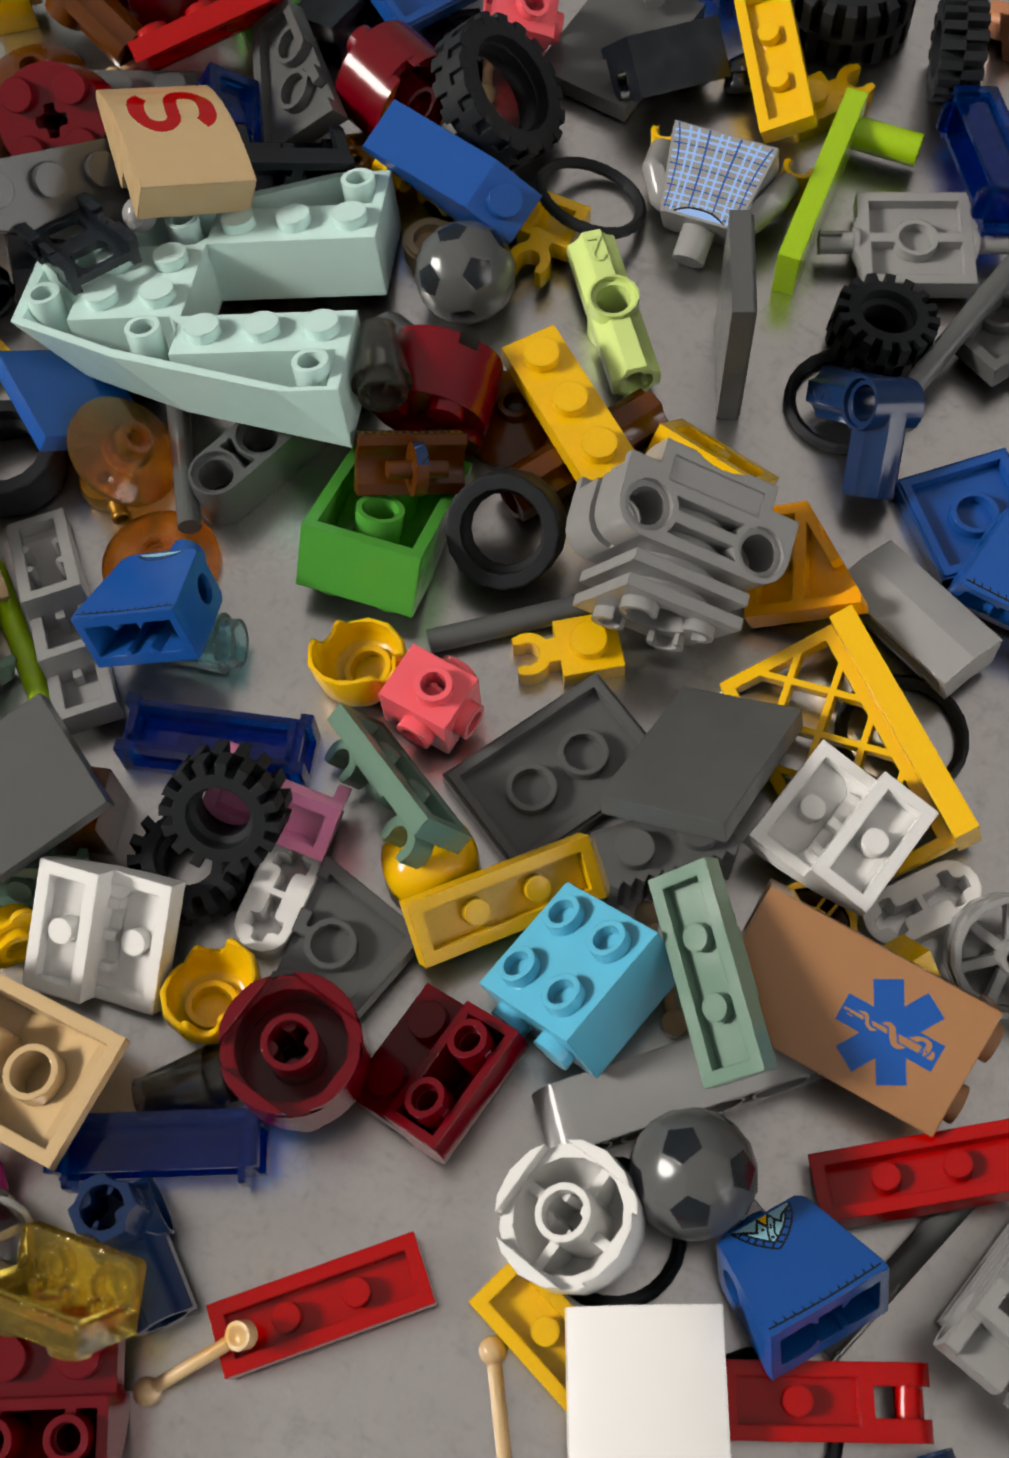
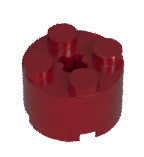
(386, 66)
(38, 98)
(450, 385)
(294, 1012)

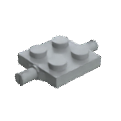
(917, 239)

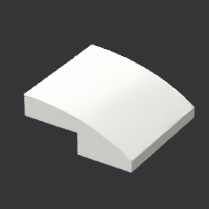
(841, 829)
(102, 933)
(646, 1381)

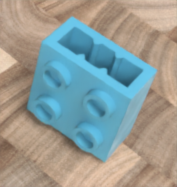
(580, 980)

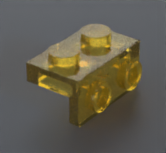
(70, 1293)

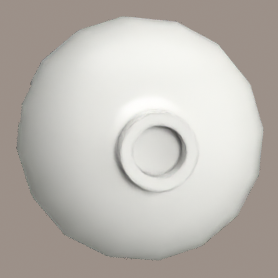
(570, 1218)

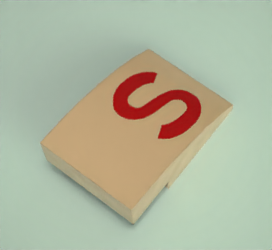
(176, 151)

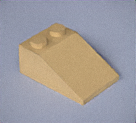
(49, 1071)

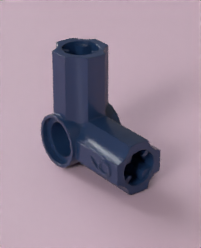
(879, 414)
(137, 1223)

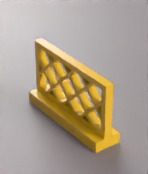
(887, 714)

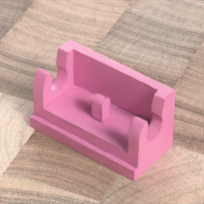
(311, 821)

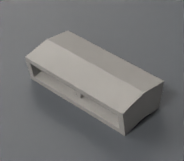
(922, 620)

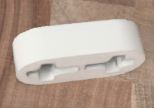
(265, 893)
(912, 893)

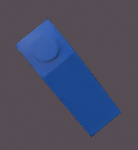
(451, 171)

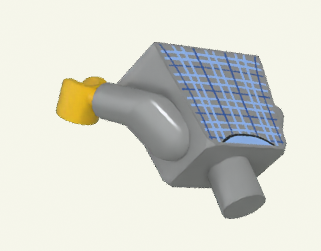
(706, 174)

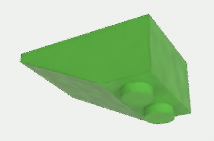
(372, 545)

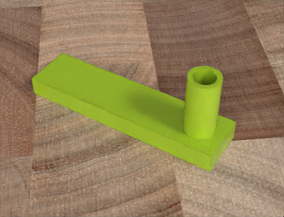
(847, 133)

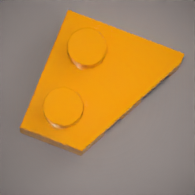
(814, 580)

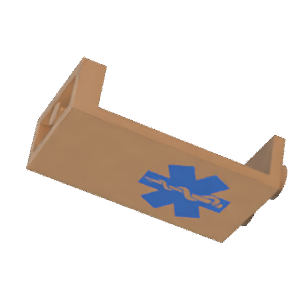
(866, 1012)

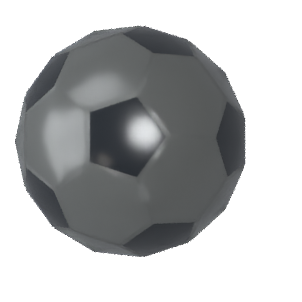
(465, 272)
(694, 1174)

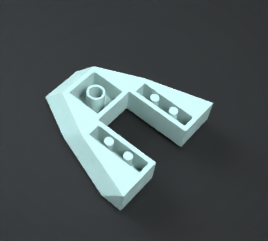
(159, 320)

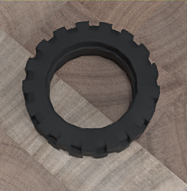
(523, 68)

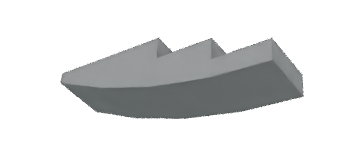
(50, 592)

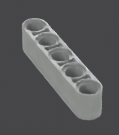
(645, 1086)

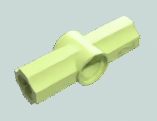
(613, 313)

